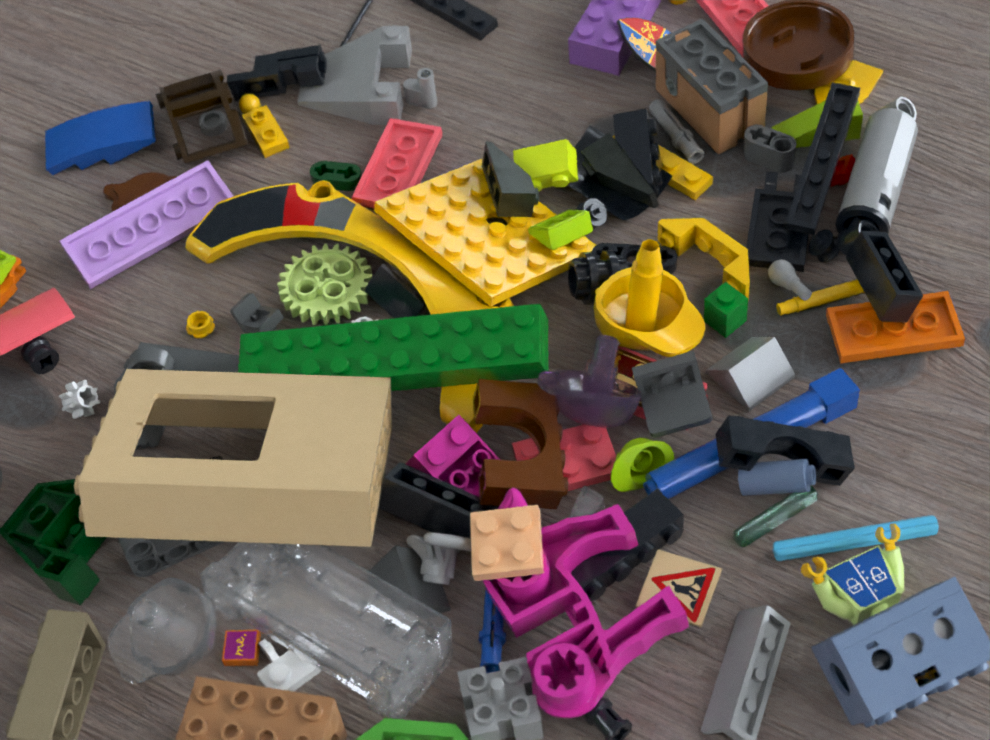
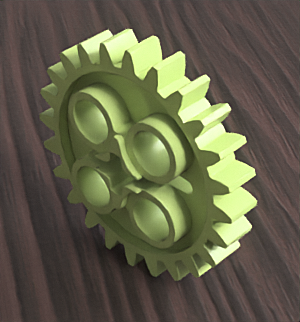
(325, 284)

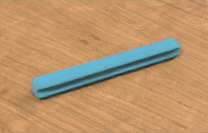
(852, 538)

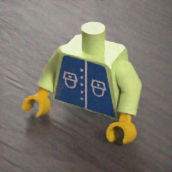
(862, 583)

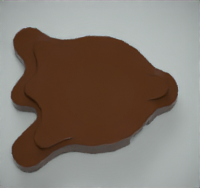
(134, 188)

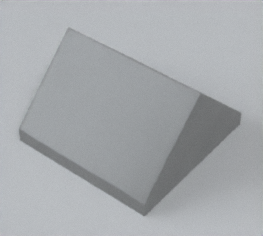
(753, 371)

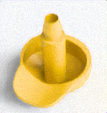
(648, 307)

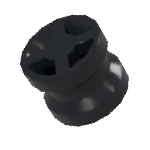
(40, 355)

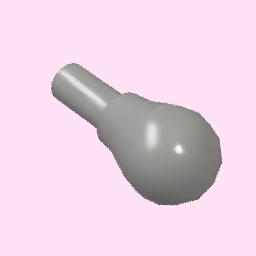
(784, 275)

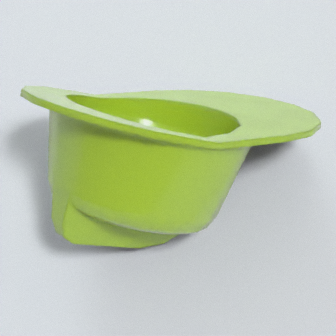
(636, 460)

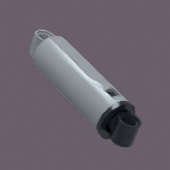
(878, 172)

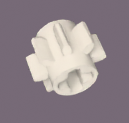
(79, 399)

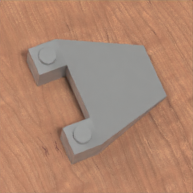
(353, 77)

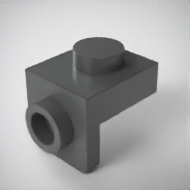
(253, 316)

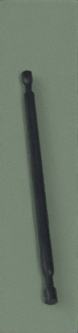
(356, 22)

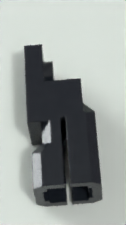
(277, 70)

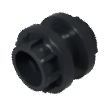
(588, 274)

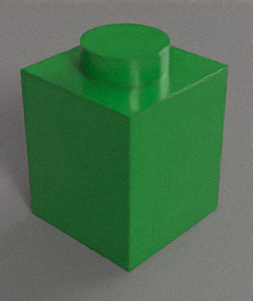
(725, 309)

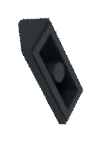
(394, 294)

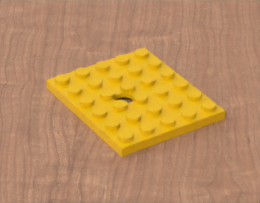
(451, 226)

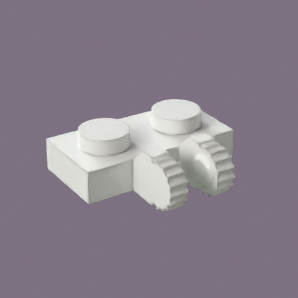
(286, 671)

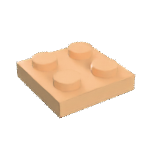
(506, 543)

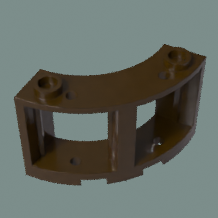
(197, 97)

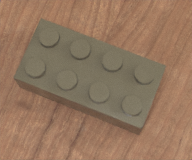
(58, 679)

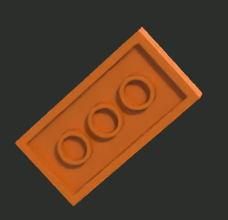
(862, 336)

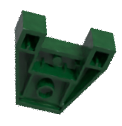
(53, 539)

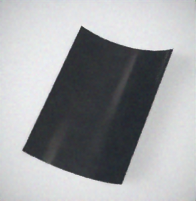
(614, 202)

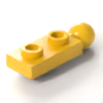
(262, 126)

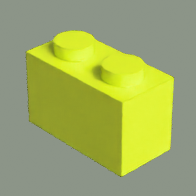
(549, 163)

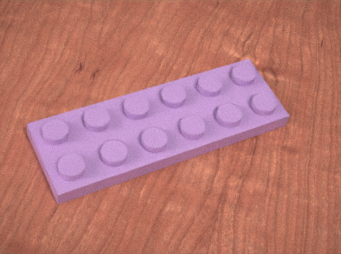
(145, 225)

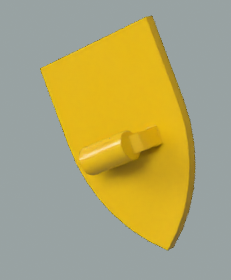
(856, 75)

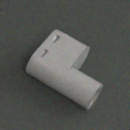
(421, 91)

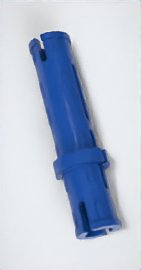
(491, 655)

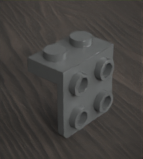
(672, 394)

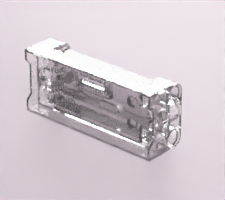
(335, 619)

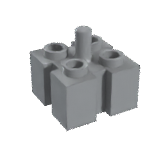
(501, 702)

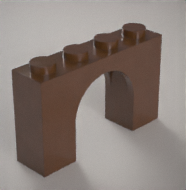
(535, 413)

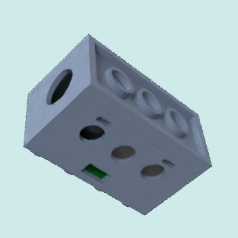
(904, 654)

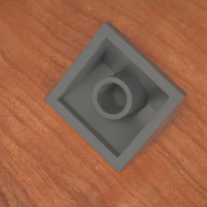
(402, 569)

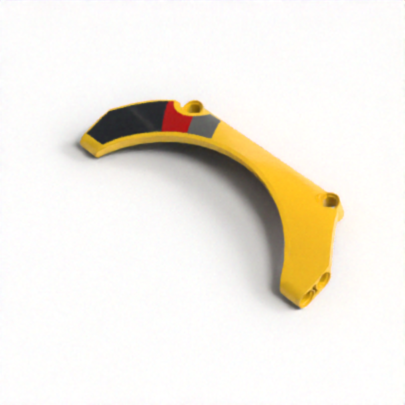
(328, 214)

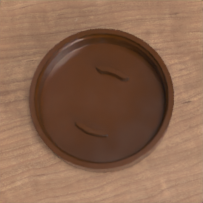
(799, 44)

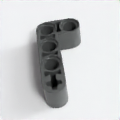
(155, 555)

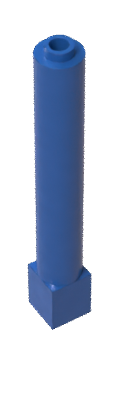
(825, 401)

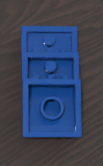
(99, 136)

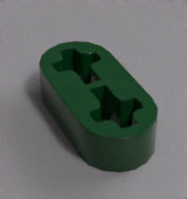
(341, 175)

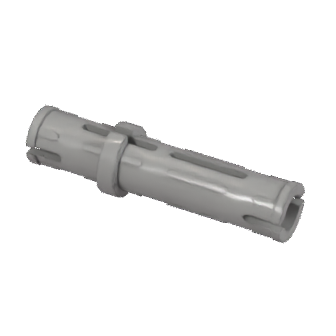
(681, 138)

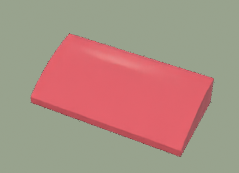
(32, 319)

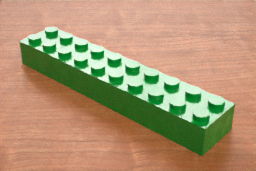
(410, 350)

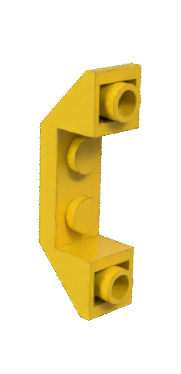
(685, 232)

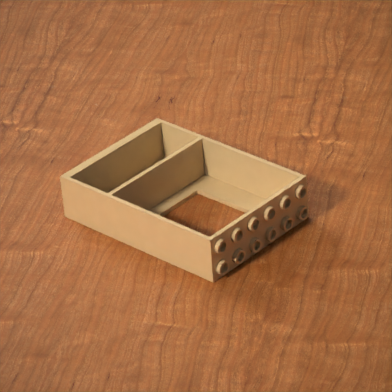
(309, 487)

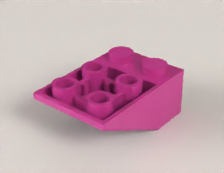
(454, 456)

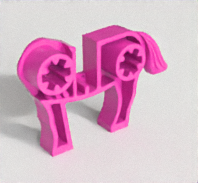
(581, 663)

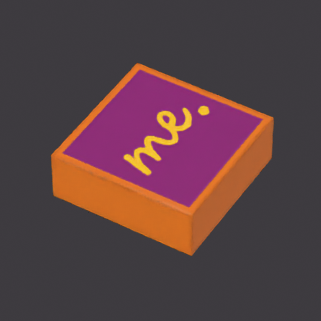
(241, 648)

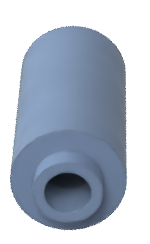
(777, 477)

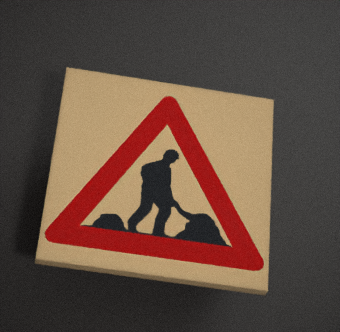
(688, 579)

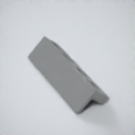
(746, 674)

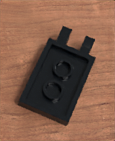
(767, 234)

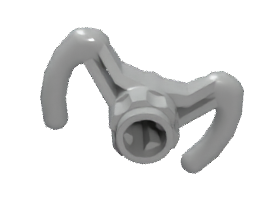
(438, 555)

